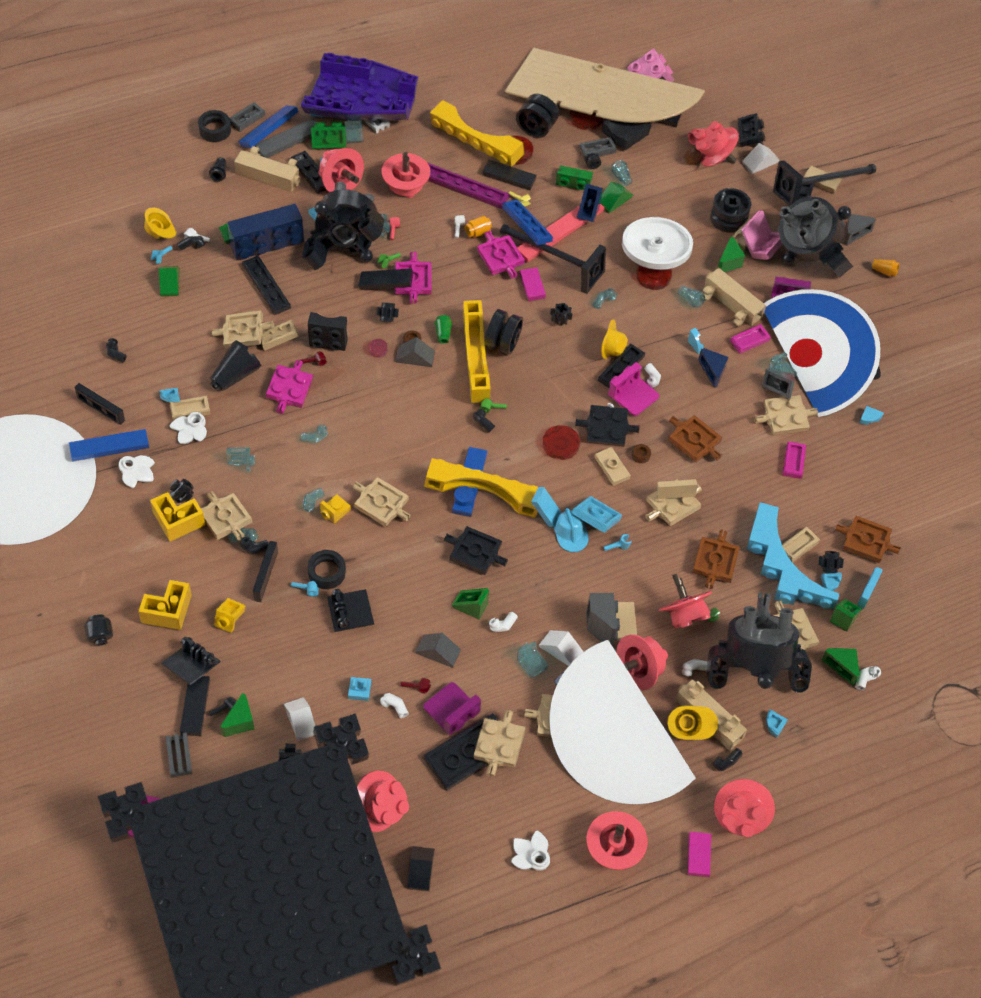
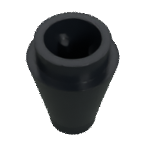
(218, 170)

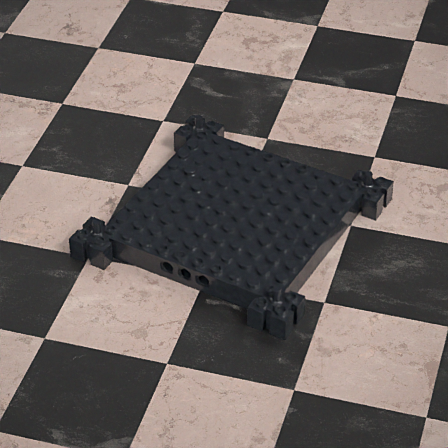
(271, 877)

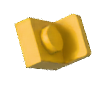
(334, 509)
(228, 614)

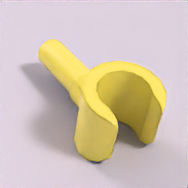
(523, 200)

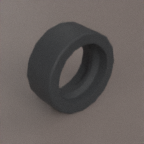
(214, 135)
(327, 556)

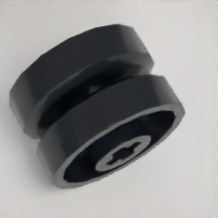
(537, 115)
(730, 209)
(503, 331)

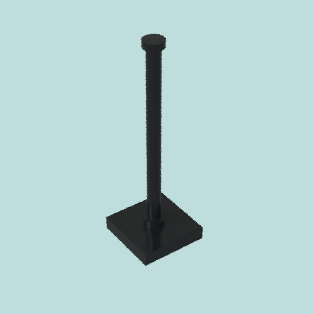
(789, 181)
(590, 270)

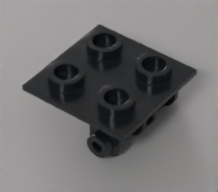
(349, 610)
(190, 661)

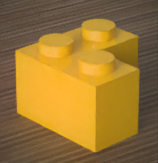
(177, 520)
(166, 610)

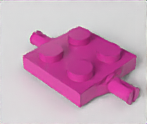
(500, 254)
(421, 278)
(289, 386)

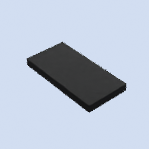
(455, 759)

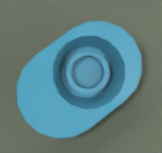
(571, 532)

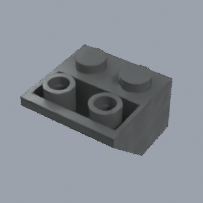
(602, 616)

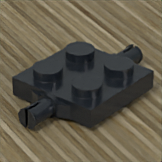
(607, 425)
(475, 550)

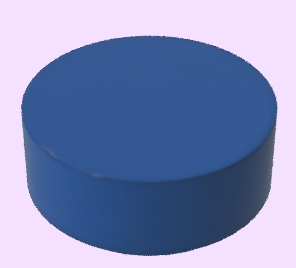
(463, 495)

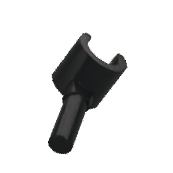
(228, 704)

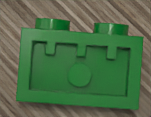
(328, 135)
(573, 177)

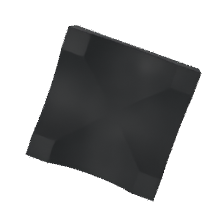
(625, 133)
(327, 332)

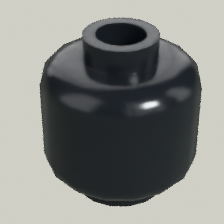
(98, 630)

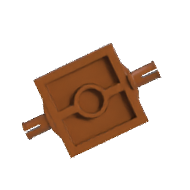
(695, 438)
(867, 539)
(716, 559)

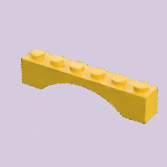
(503, 148)
(475, 351)
(447, 476)

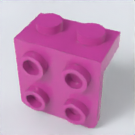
(632, 391)

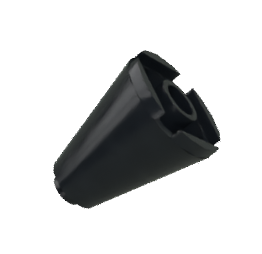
(234, 366)

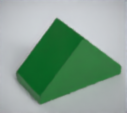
(614, 196)
(732, 256)
(169, 280)
(472, 601)
(845, 614)
(844, 662)
(238, 719)

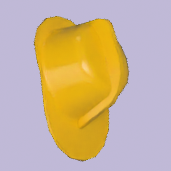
(158, 224)
(613, 342)
(692, 722)

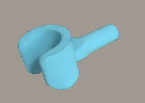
(157, 254)
(622, 544)
(311, 587)

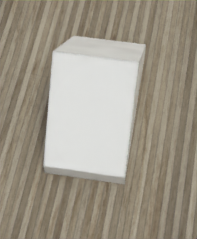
(759, 159)
(561, 646)
(300, 718)

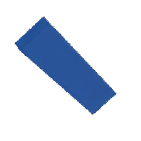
(268, 126)
(527, 222)
(108, 445)
(474, 460)

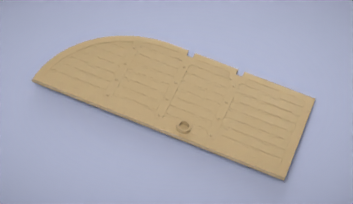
(601, 89)

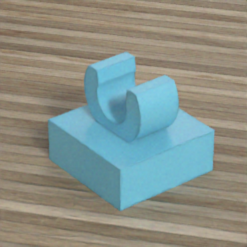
(359, 689)

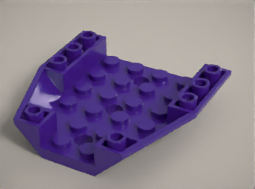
(360, 90)

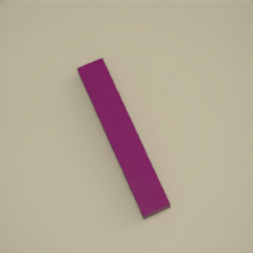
(467, 186)

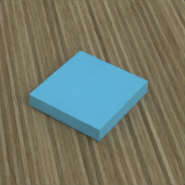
(597, 514)

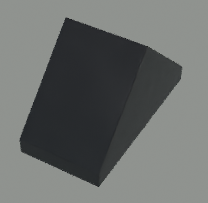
(420, 868)

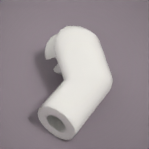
(654, 375)
(503, 625)
(693, 664)
(867, 674)
(390, 699)

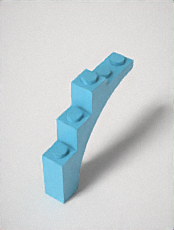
(777, 565)

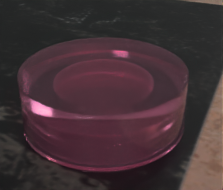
(378, 348)

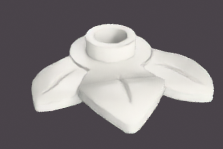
(188, 429)
(138, 471)
(528, 851)

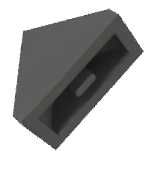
(857, 227)
(415, 353)
(779, 382)
(438, 648)

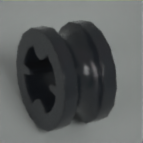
(593, 160)

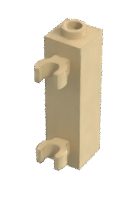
(266, 170)
(734, 296)
(729, 728)

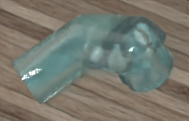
(602, 296)
(315, 437)
(310, 499)
(250, 532)

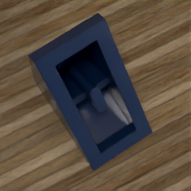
(590, 202)
(713, 365)

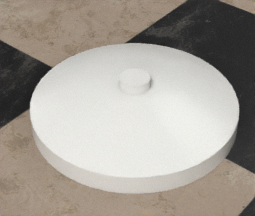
(657, 243)

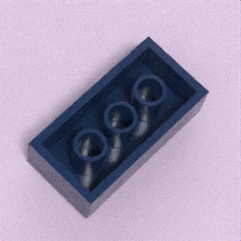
(266, 231)

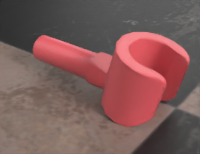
(394, 222)

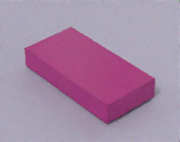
(532, 284)
(750, 339)
(794, 460)
(699, 854)

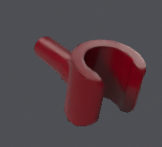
(319, 357)
(423, 686)

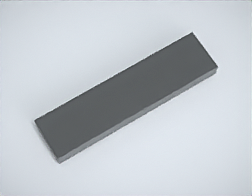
(286, 139)

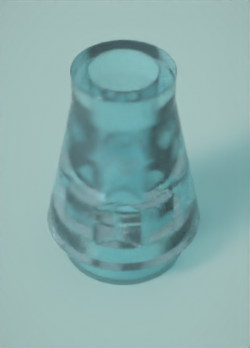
(621, 171)
(692, 296)

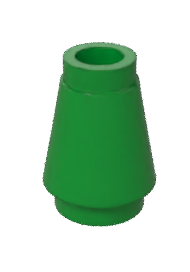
(443, 328)

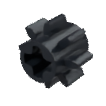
(387, 312)
(561, 314)
(181, 490)
(831, 561)
(289, 751)

